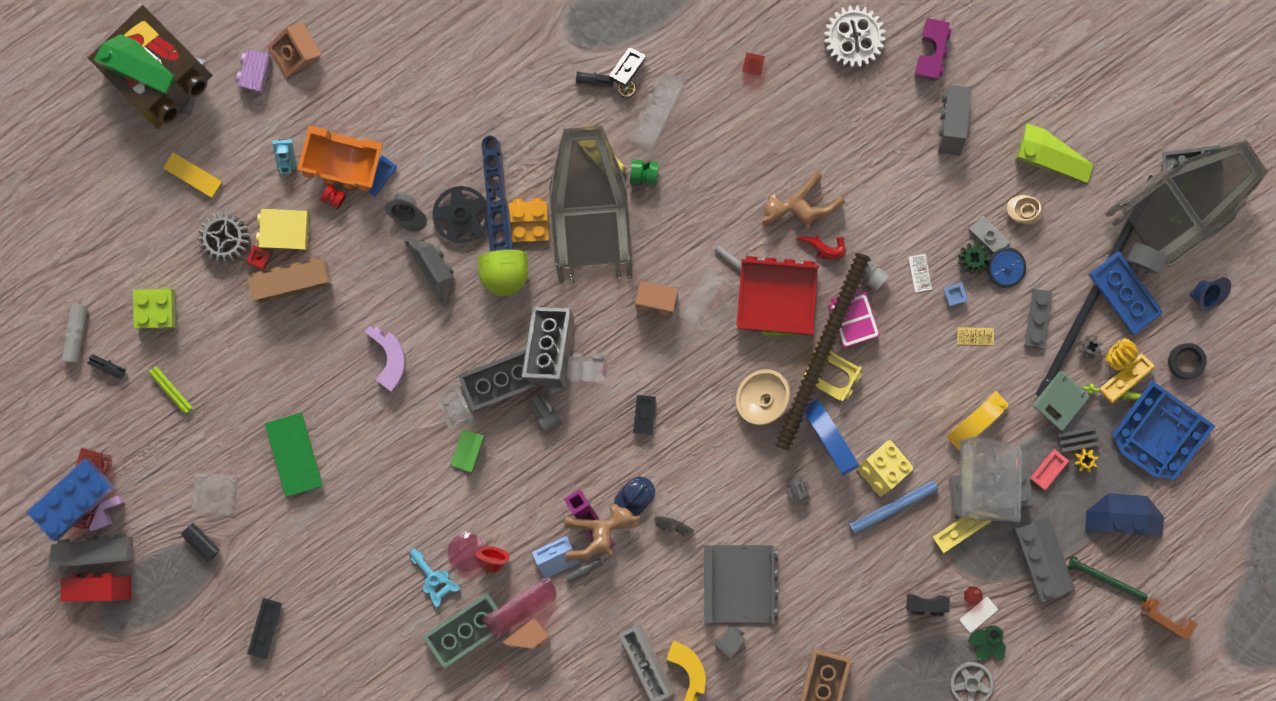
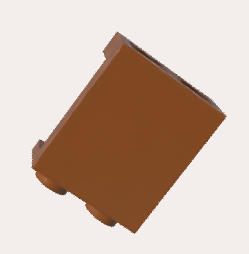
(1182, 631)

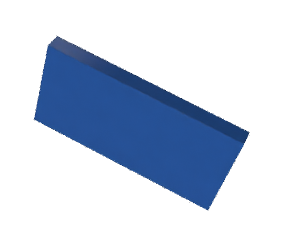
(1125, 293)

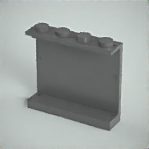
(740, 583)

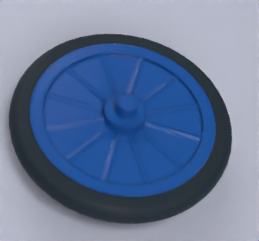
(1006, 267)

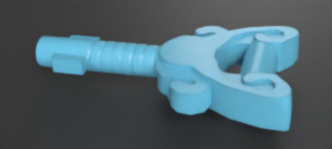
(433, 579)

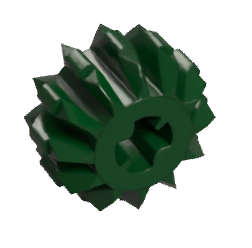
(980, 258)

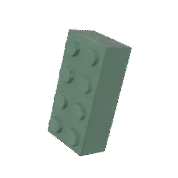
(461, 631)

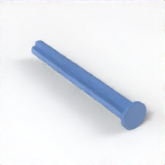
(893, 507)

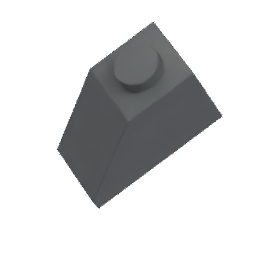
(730, 641)

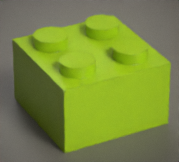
(154, 309)

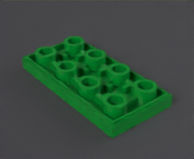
(293, 454)

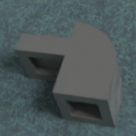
(1146, 258)

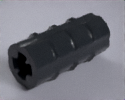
(200, 542)

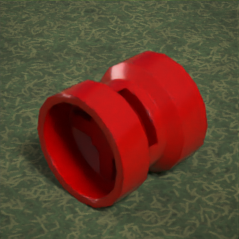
(333, 197)

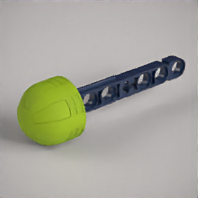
(501, 269)

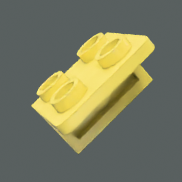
(885, 468)

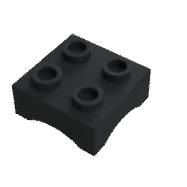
(936, 606)

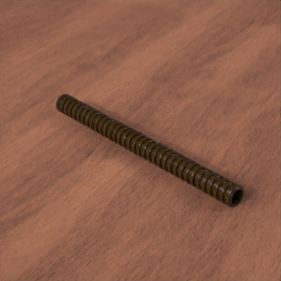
(823, 350)

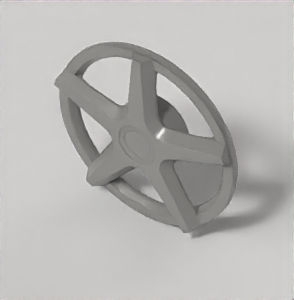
(971, 683)

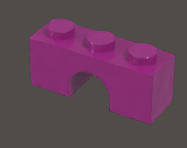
(936, 33)

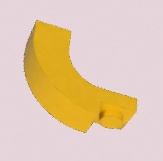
(978, 420)
(690, 661)

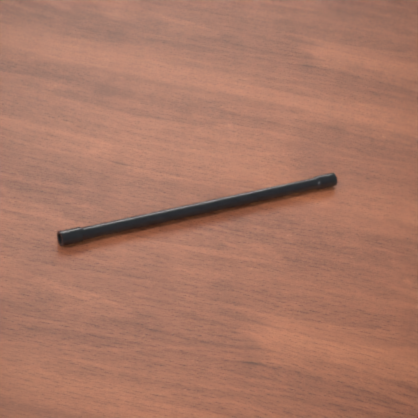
(1082, 315)

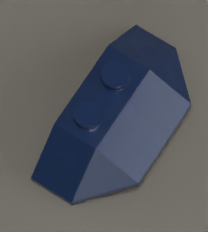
(1125, 515)

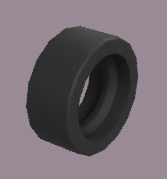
(1202, 361)

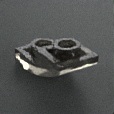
(667, 523)

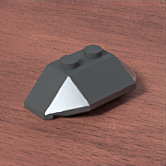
(433, 267)

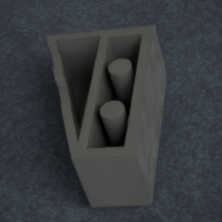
(954, 119)

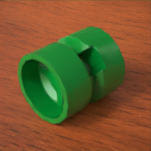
(644, 172)

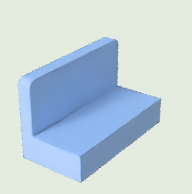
(552, 557)

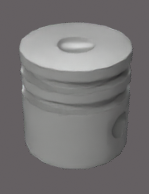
(874, 277)

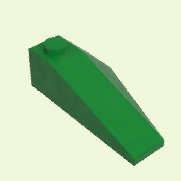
(132, 61)

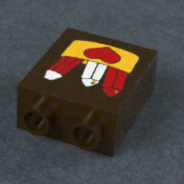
(189, 73)

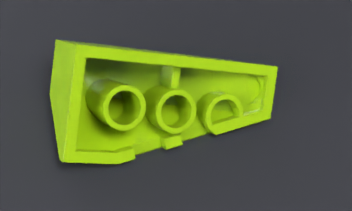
(1047, 152)

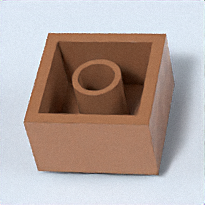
(656, 298)

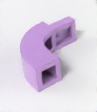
(396, 360)

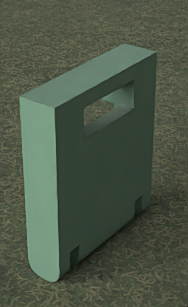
(1063, 397)

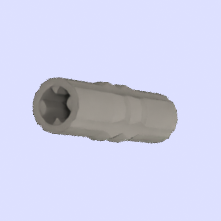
(74, 333)

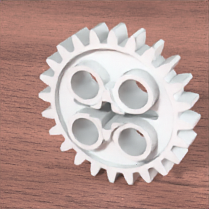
(871, 34)

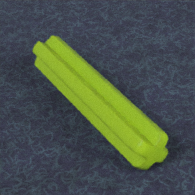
(170, 390)

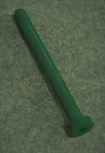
(1074, 563)

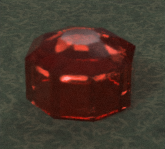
(973, 595)

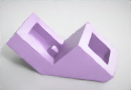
(102, 517)

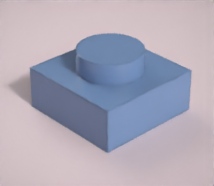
(955, 294)

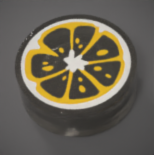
(627, 92)

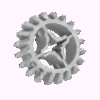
(224, 229)

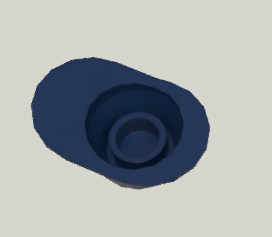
(1211, 293)
(636, 495)

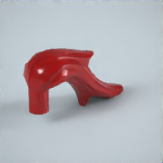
(825, 251)

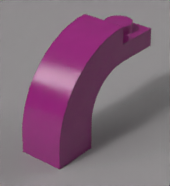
(583, 510)

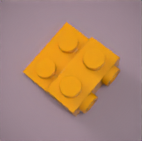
(529, 220)

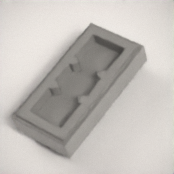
(988, 234)

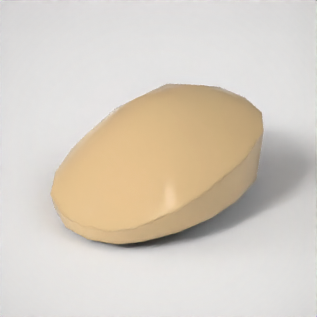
(1024, 209)

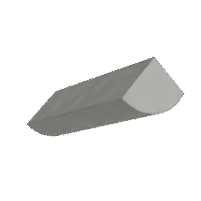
(646, 663)

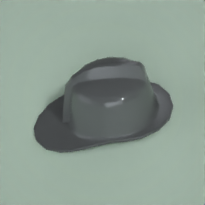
(406, 213)

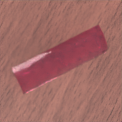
(521, 607)

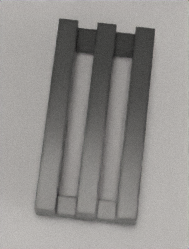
(1094, 436)

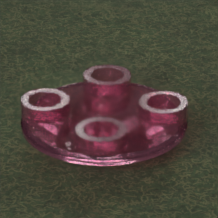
(462, 551)

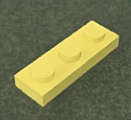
(958, 532)

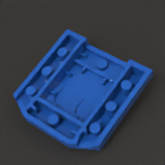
(1161, 432)

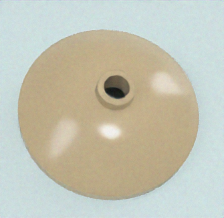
(755, 392)

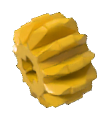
(1121, 354)

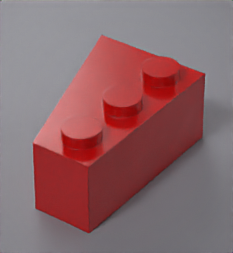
(95, 588)

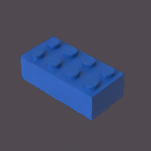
(70, 500)

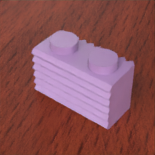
(253, 71)

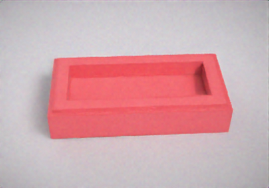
(1049, 469)

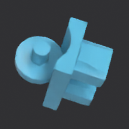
(284, 156)

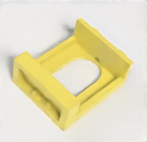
(854, 376)

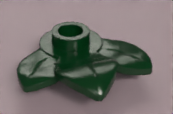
(986, 645)

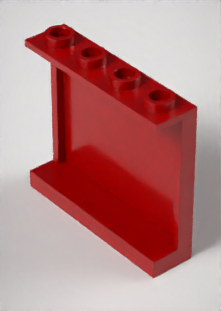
(777, 296)

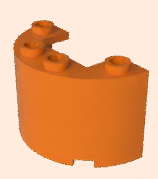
(339, 159)

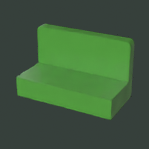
(467, 450)

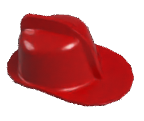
(492, 559)

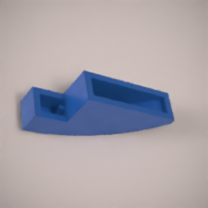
(830, 438)

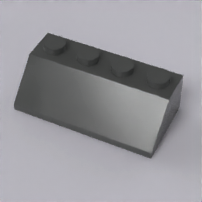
(548, 346)
(91, 552)
(1044, 559)

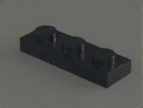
(264, 628)

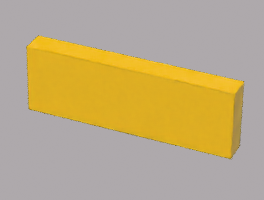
(192, 175)
(1126, 379)

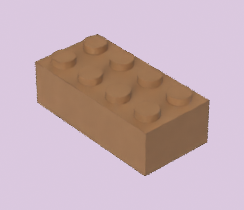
(289, 281)
(825, 676)

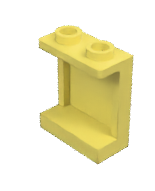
(283, 229)

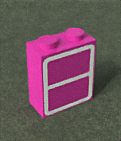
(859, 323)

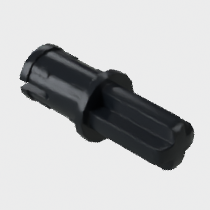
(593, 79)
(106, 366)

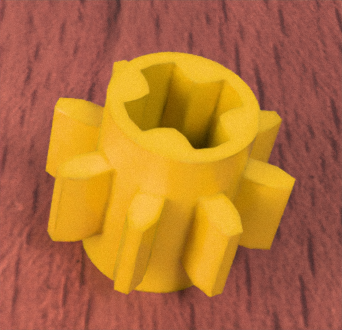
(1091, 463)

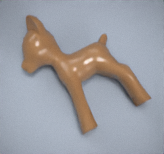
(775, 209)
(620, 519)

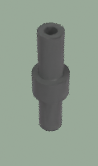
(584, 570)

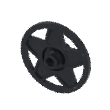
(460, 214)

